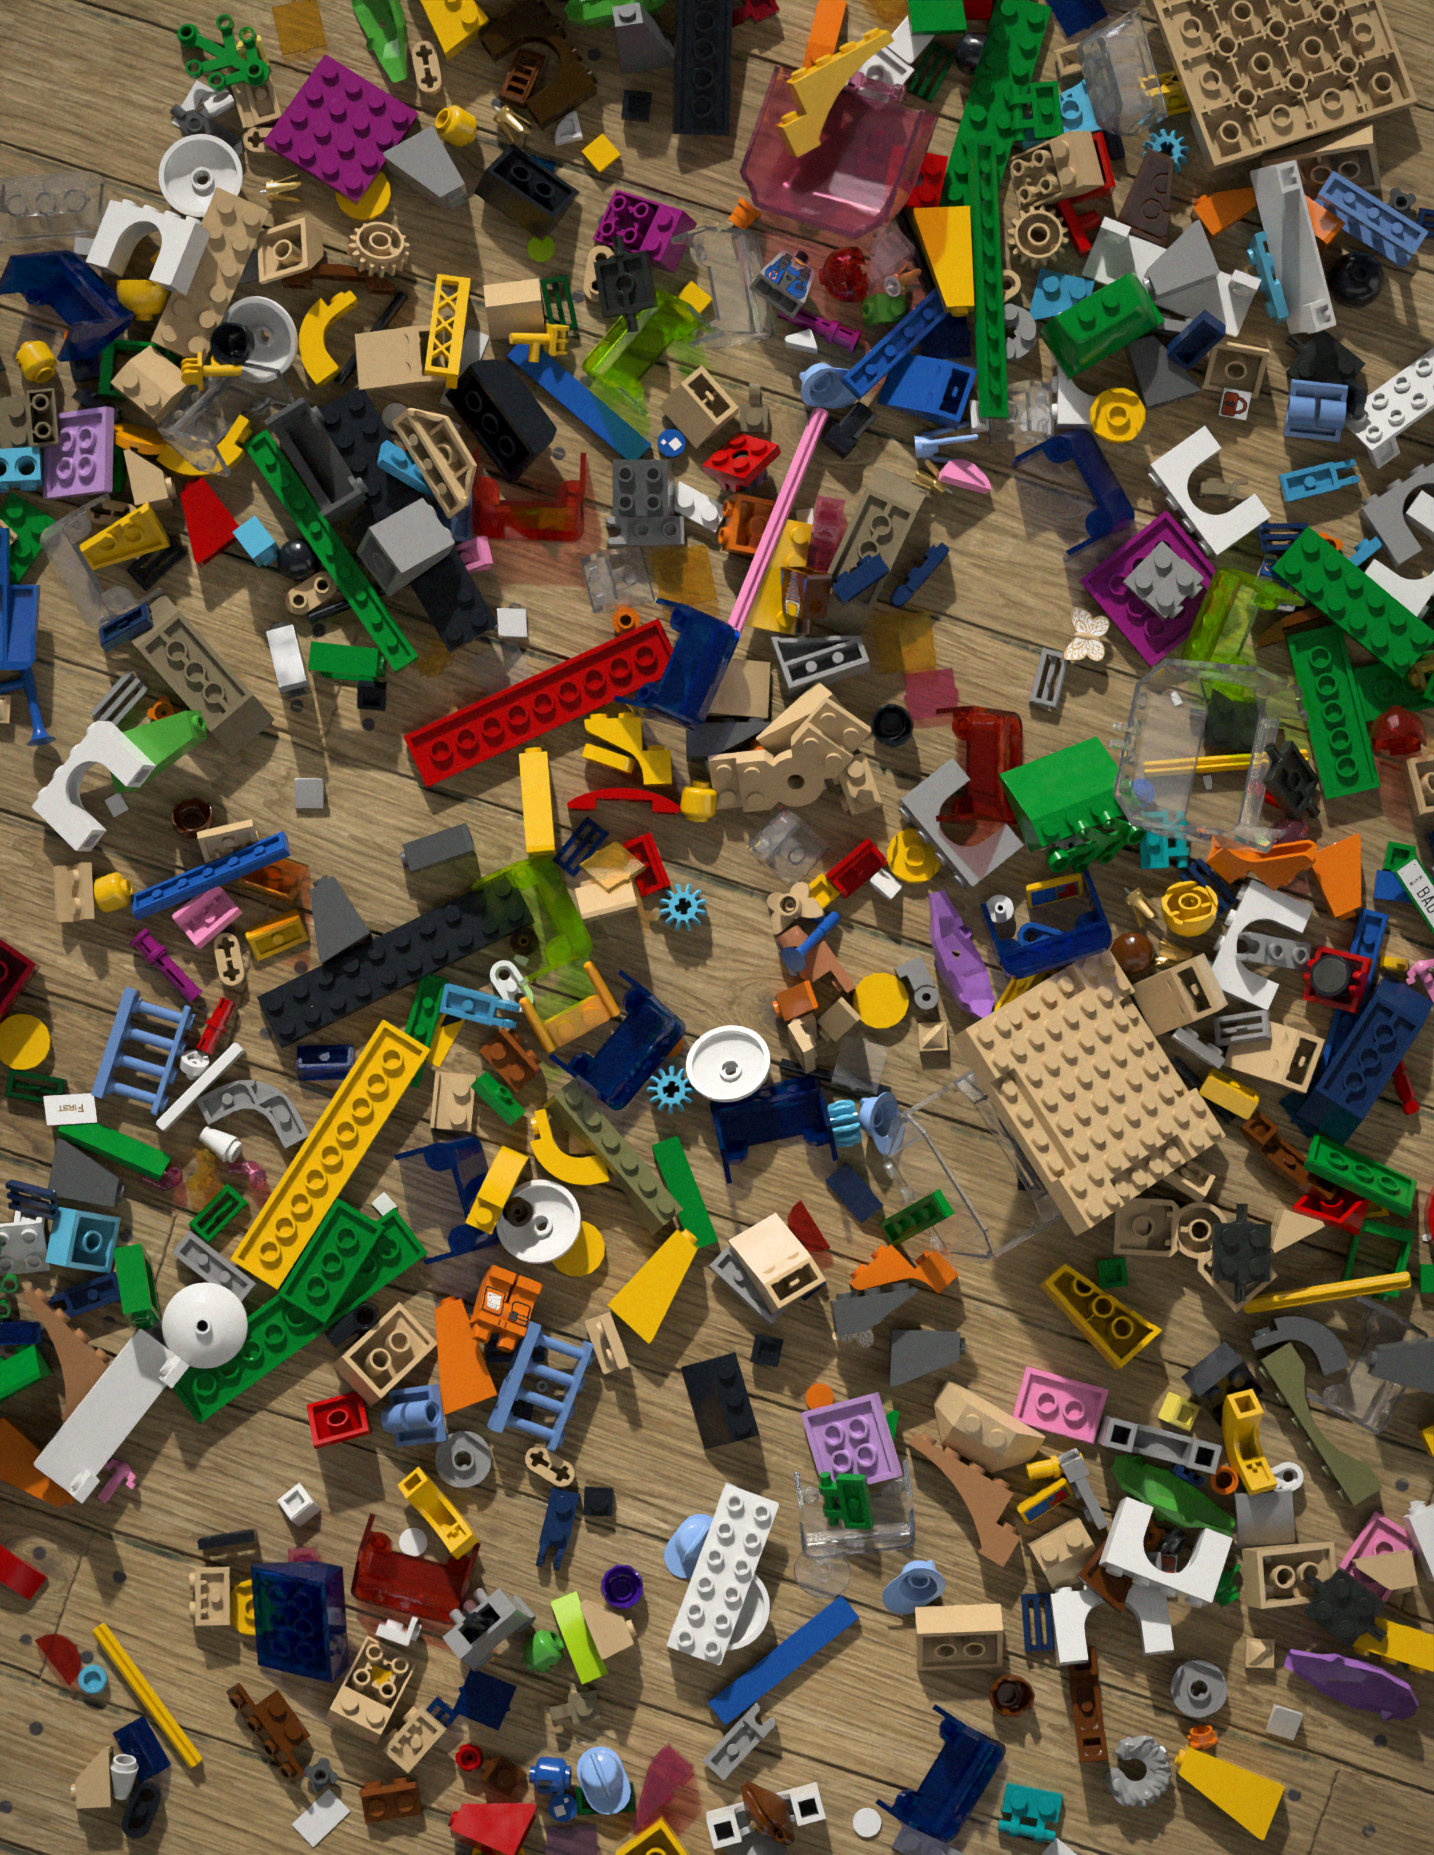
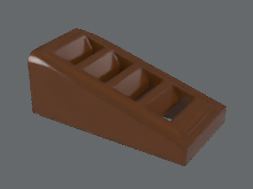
(512, 97)

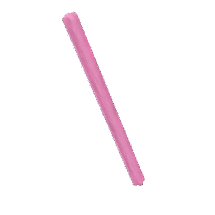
(778, 518)

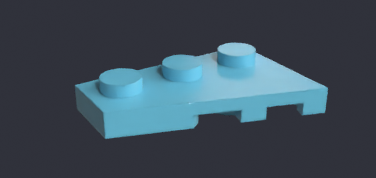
(1075, 114)
(1264, 264)

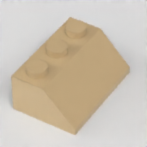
(958, 1637)

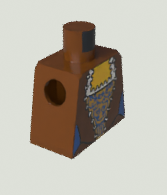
(805, 595)

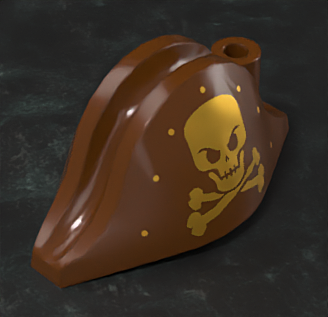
(767, 1814)

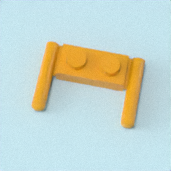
(575, 1019)

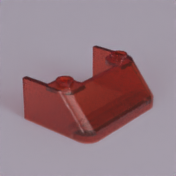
(529, 520)
(992, 748)
(410, 1582)

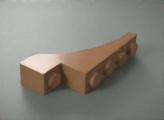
(78, 1359)
(981, 1495)

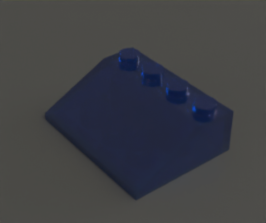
(301, 1618)

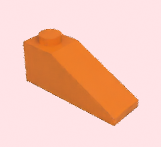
(824, 30)
(1223, 210)
(795, 1002)

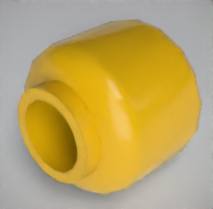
(456, 126)
(36, 361)
(698, 801)
(111, 892)

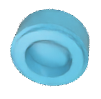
(93, 1679)

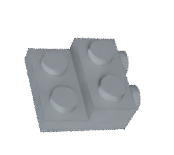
(1164, 582)

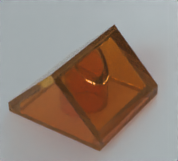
(276, 881)

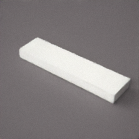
(200, 1086)

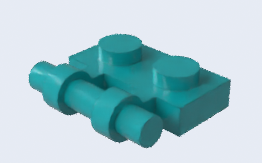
(1155, 851)
(1032, 1803)

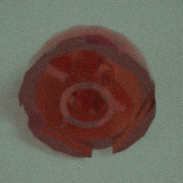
(844, 276)
(1397, 731)

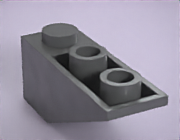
(721, 737)
(861, 1312)

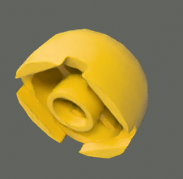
(142, 298)
(1189, 908)

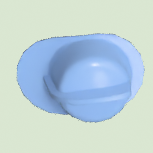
(823, 388)
(876, 1117)
(686, 1545)
(914, 1587)
(603, 1780)

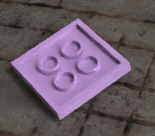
(85, 455)
(852, 1439)

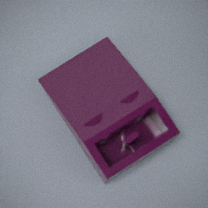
(645, 227)

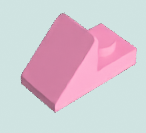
(475, 554)

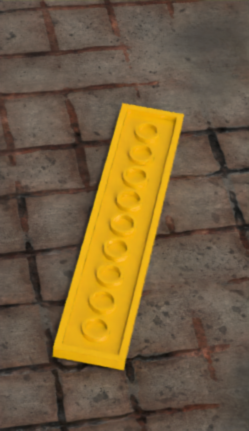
(330, 1154)

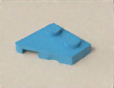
(1057, 293)

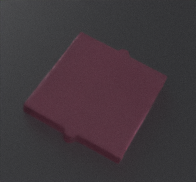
(929, 692)

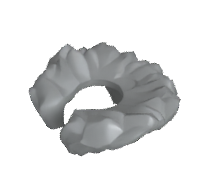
(1154, 1782)

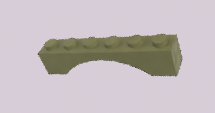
(582, 1118)
(1287, 1374)

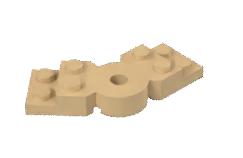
(817, 752)
(1162, 1228)

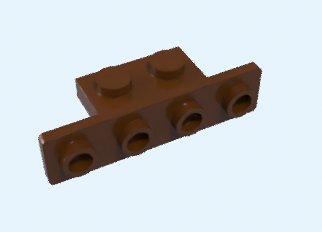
(275, 1726)

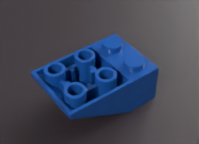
(928, 389)

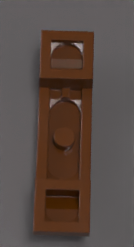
(340, 272)
(1275, 634)
(1284, 1158)
(1087, 1710)

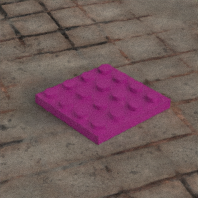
(340, 129)
(1135, 621)

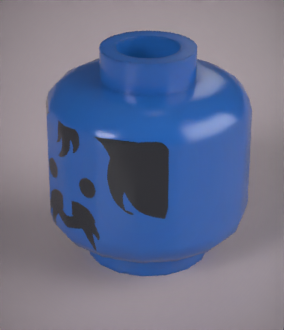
(550, 1776)

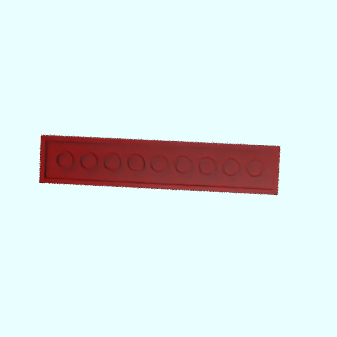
(540, 703)

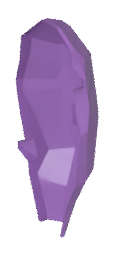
(967, 975)
(1368, 1688)

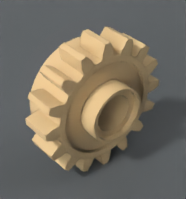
(378, 248)
(1037, 251)

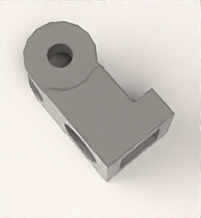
(925, 992)

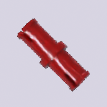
(216, 1025)

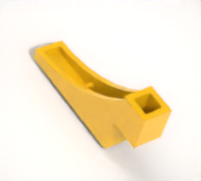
(818, 88)

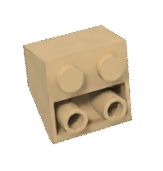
(699, 407)

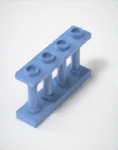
(1371, 220)
(122, 1031)
(513, 1391)

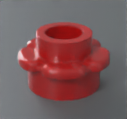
(476, 1753)

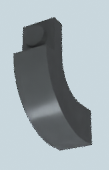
(1317, 1338)

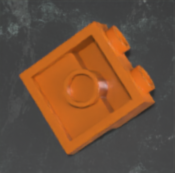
(744, 523)

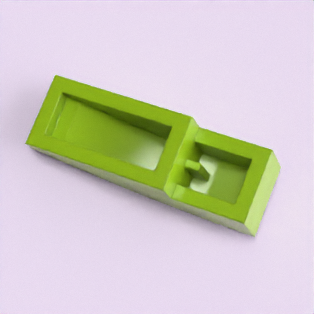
(578, 1638)

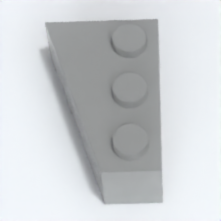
(819, 659)

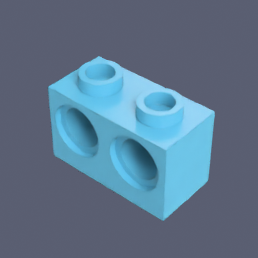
(14, 460)
(257, 542)

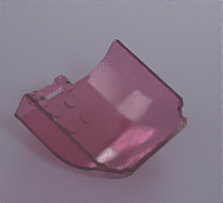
(858, 172)

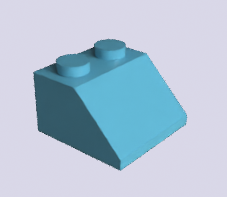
(83, 1240)

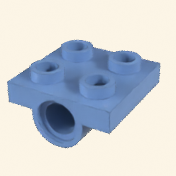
(1315, 410)
(414, 1415)

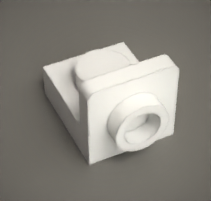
(393, 1631)

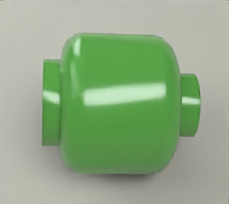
(543, 1651)

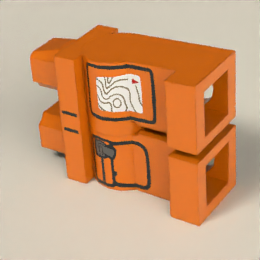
(503, 1307)

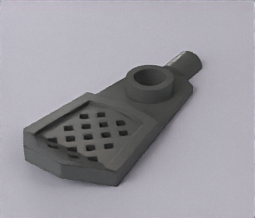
(206, 127)

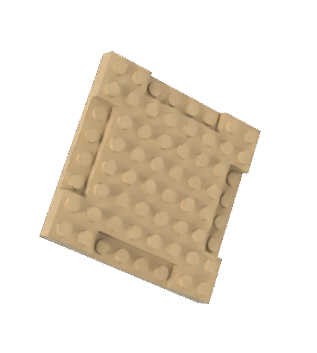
(1280, 70)
(1087, 1090)

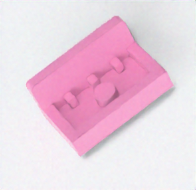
(206, 915)

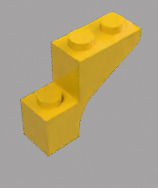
(626, 735)

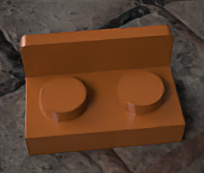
(510, 1059)
(390, 1800)

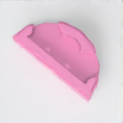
(965, 475)

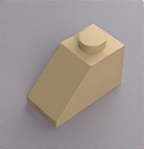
(837, 1021)
(1391, 1570)
(94, 1784)

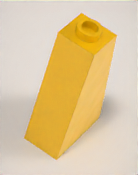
(948, 251)
(537, 802)
(653, 1288)
(1236, 1790)

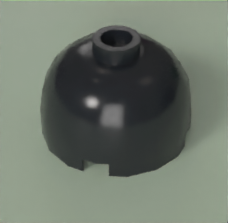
(1356, 279)

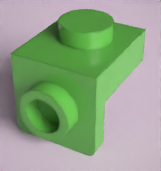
(883, 309)

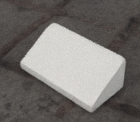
(908, 46)

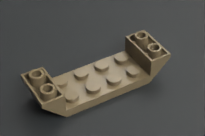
(29, 420)
(876, 528)
(201, 677)

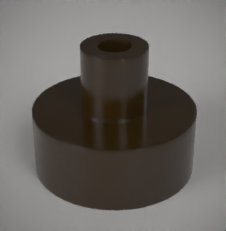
(527, 948)
(517, 1211)

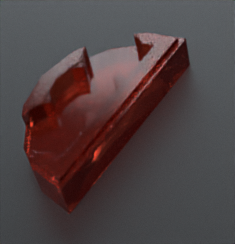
(805, 1229)
(62, 1654)

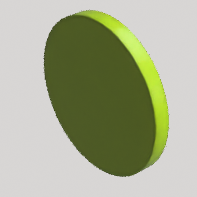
(541, 250)

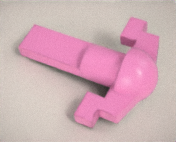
(1422, 969)
(122, 1470)

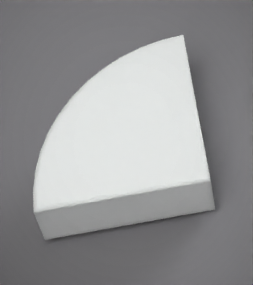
(568, 130)

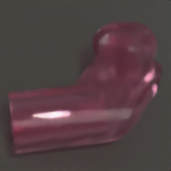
(251, 1170)
(169, 1180)

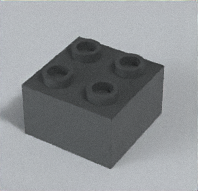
(644, 488)

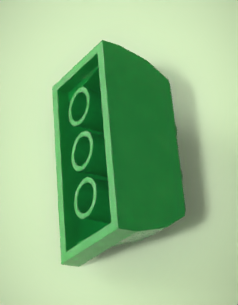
(1101, 325)

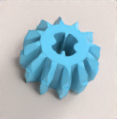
(1171, 144)
(691, 912)
(664, 1082)
(845, 1123)

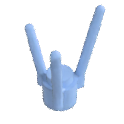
(927, 443)

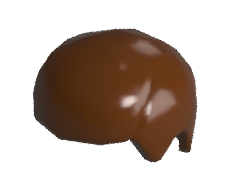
(191, 817)
(1133, 952)
(1011, 1695)

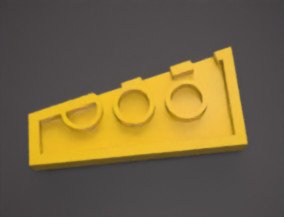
(789, 552)

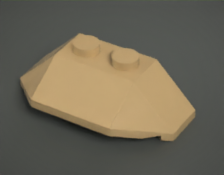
(439, 456)
(983, 1430)

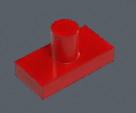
(1078, 226)

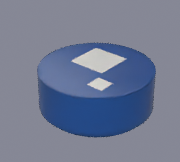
(671, 443)
(562, 1807)

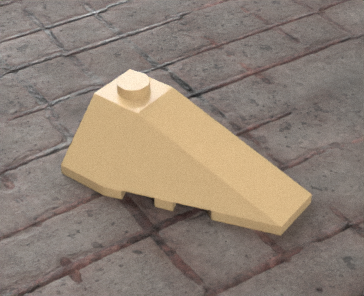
(1345, 151)

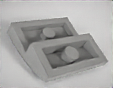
(1264, 1518)

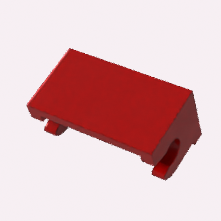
(856, 868)
(654, 877)

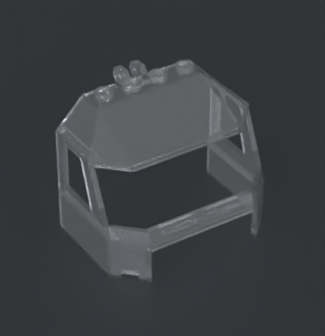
(1165, 745)
(921, 1170)

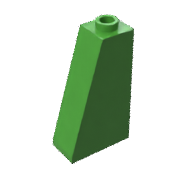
(165, 742)

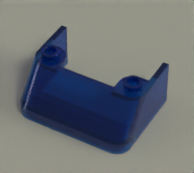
(74, 293)
(1114, 509)
(691, 672)
(1088, 939)
(631, 1051)
(771, 1115)
(469, 1168)
(952, 1782)

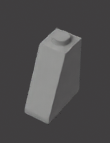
(1182, 265)

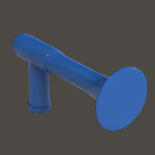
(27, 681)
(795, 958)

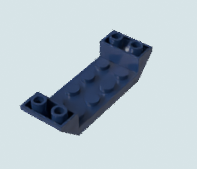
(1366, 1059)

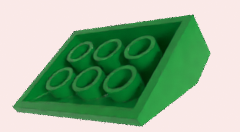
(1061, 791)
(22, 1370)

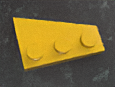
(126, 538)

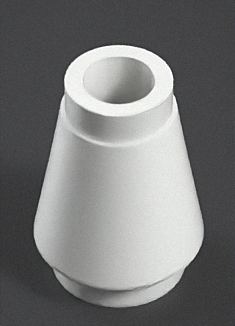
(221, 1144)
(123, 1775)

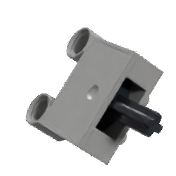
(486, 1625)

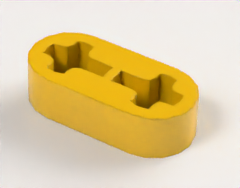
(608, 759)

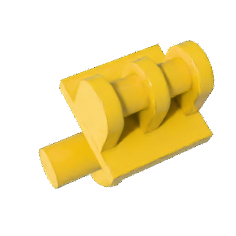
(547, 339)
(193, 371)

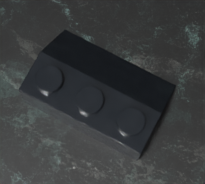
(526, 192)
(720, 1400)

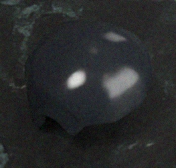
(969, 51)
(232, 343)
(298, 560)
(892, 725)

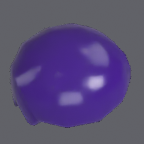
(621, 1587)

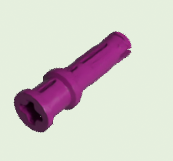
(831, 331)
(157, 956)

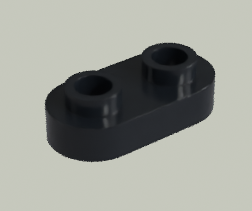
(88, 399)
(141, 1809)

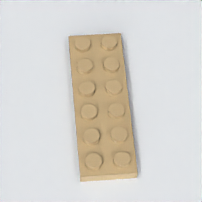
(193, 317)

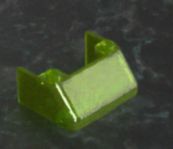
(625, 357)
(1227, 621)
(572, 938)

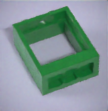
(109, 363)
(346, 662)
(1402, 1235)
(137, 1286)

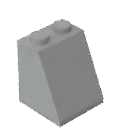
(428, 169)
(405, 546)

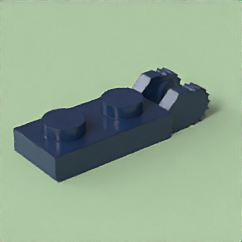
(918, 576)
(89, 1295)
(557, 1524)

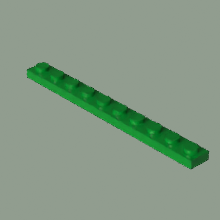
(987, 279)
(331, 551)

